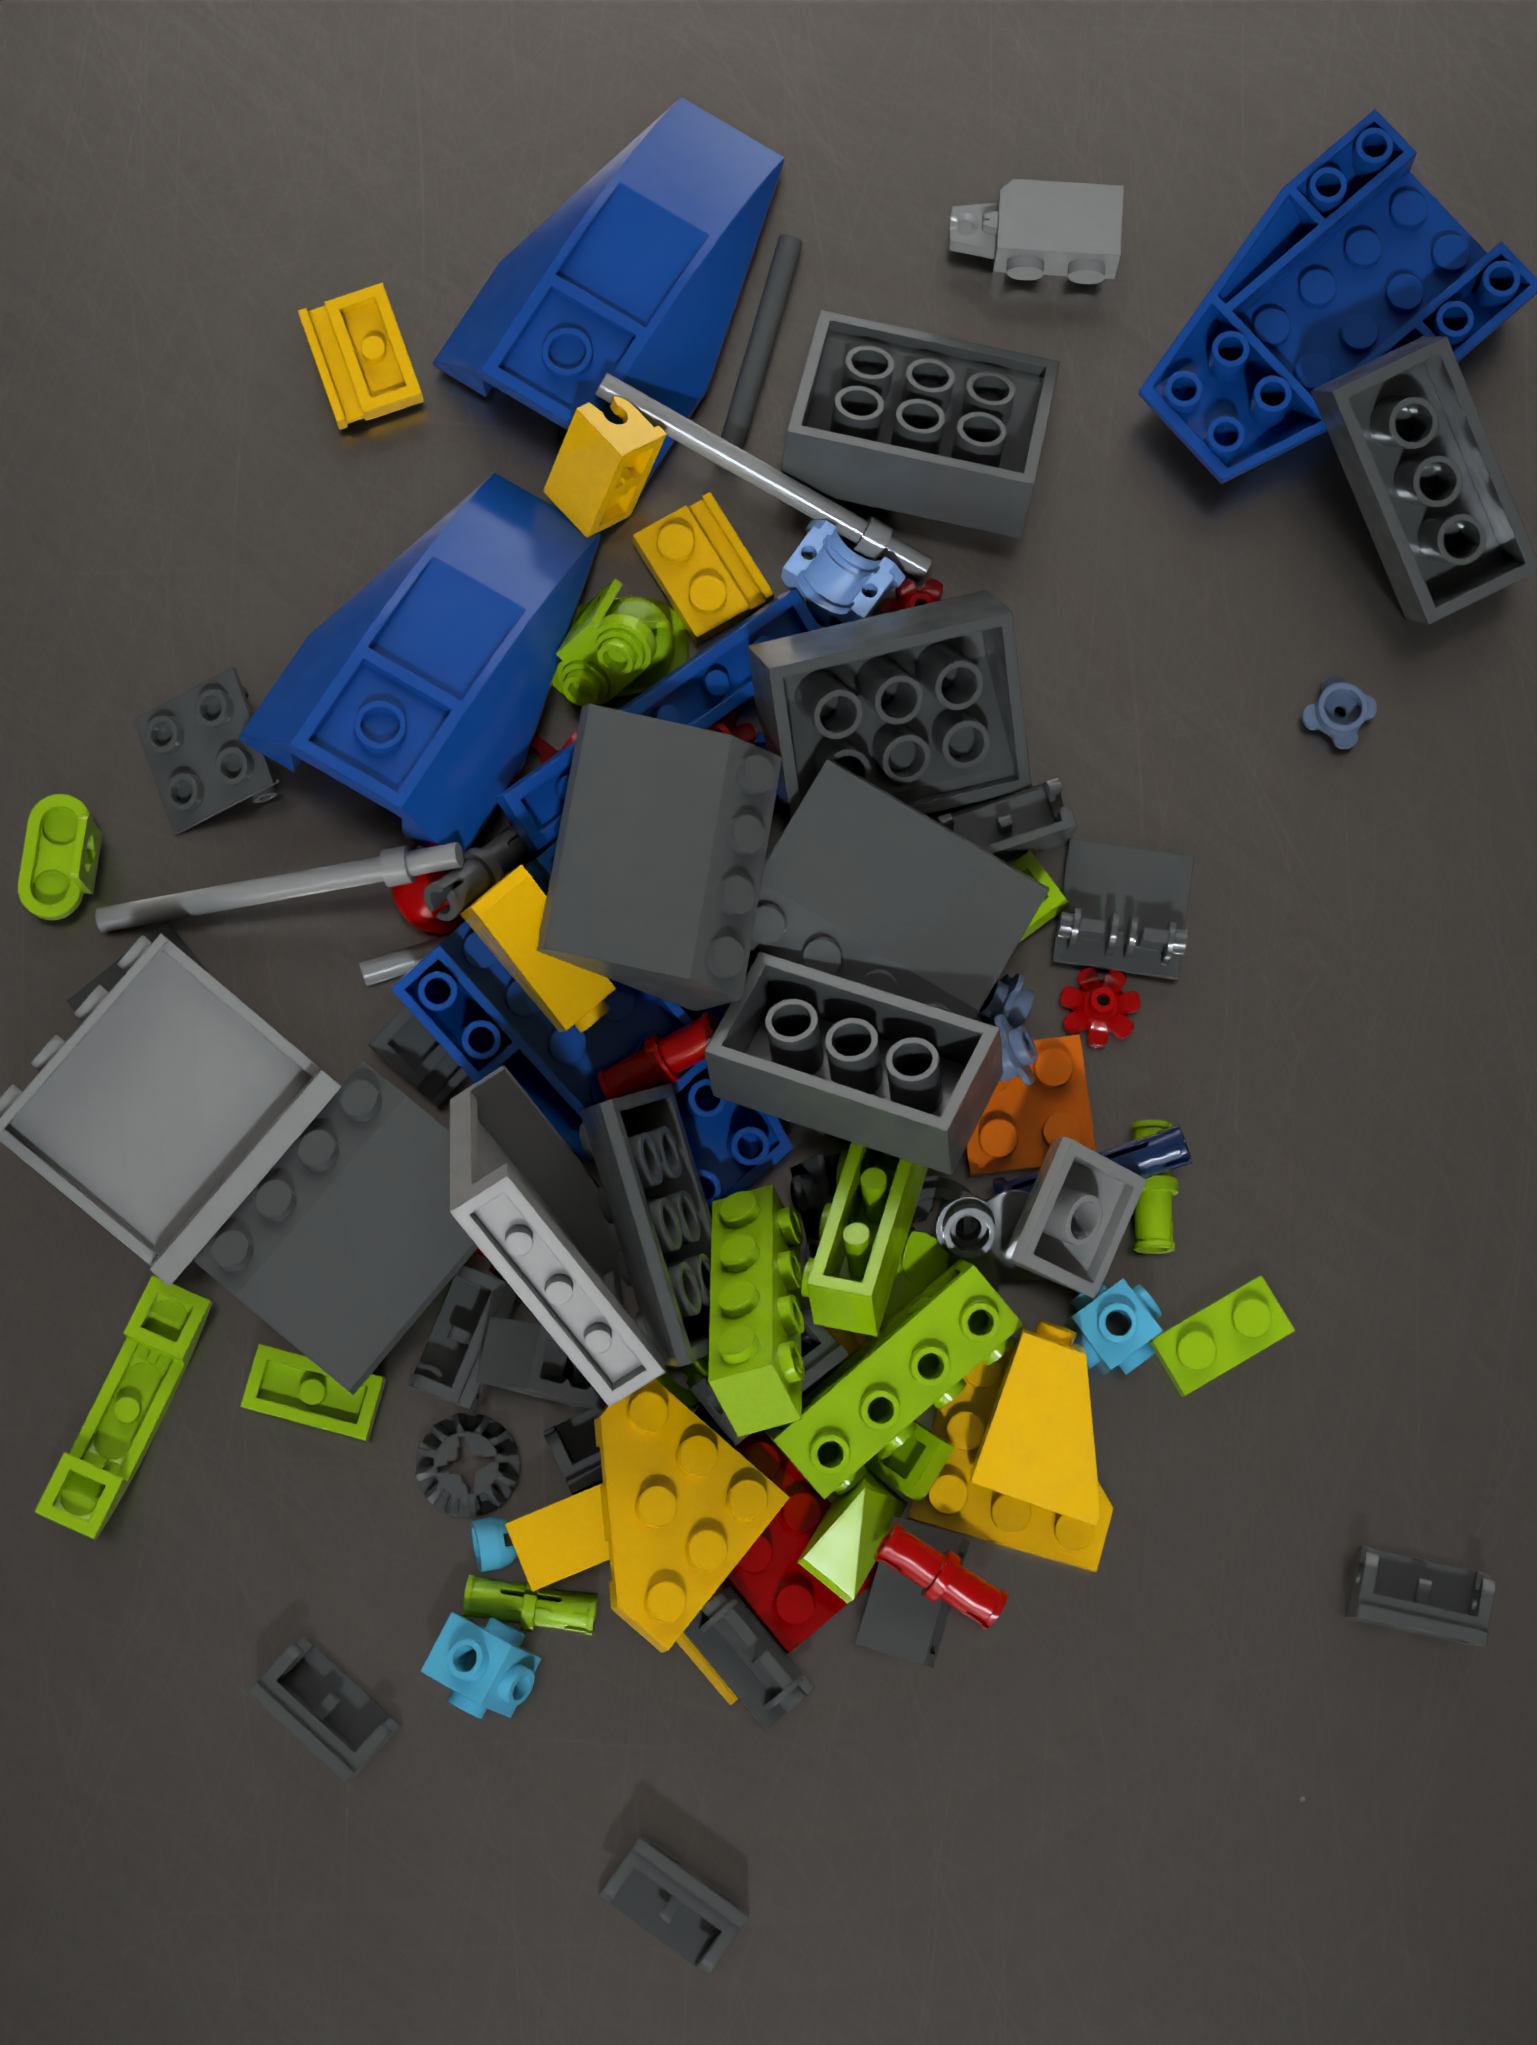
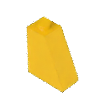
(510, 925)
(1042, 1427)

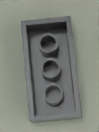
(1426, 479)
(855, 1062)

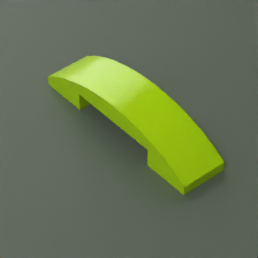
(127, 1409)

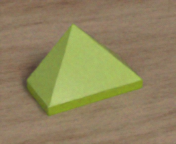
(849, 1534)

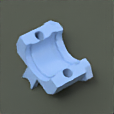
(837, 576)

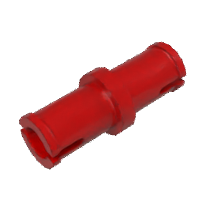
(660, 1059)
(941, 1576)

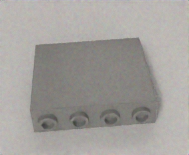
(163, 1106)
(544, 1231)

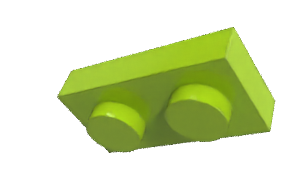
(1221, 1336)
(301, 1392)

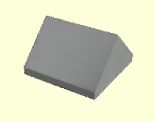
(1074, 1217)

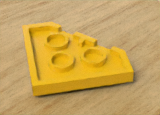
(673, 1510)
(990, 1515)

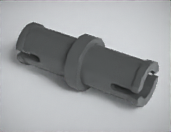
(480, 872)

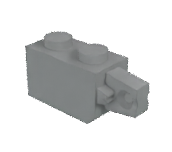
(1045, 230)

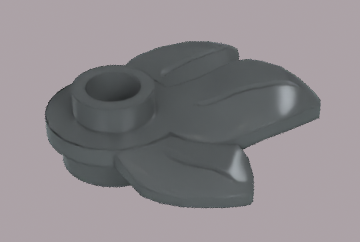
(989, 1241)

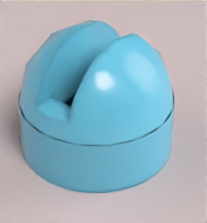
(490, 1545)

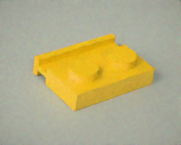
(361, 356)
(703, 568)

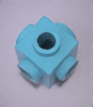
(1101, 1346)
(482, 1665)

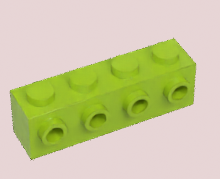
(862, 1239)
(756, 1310)
(896, 1377)

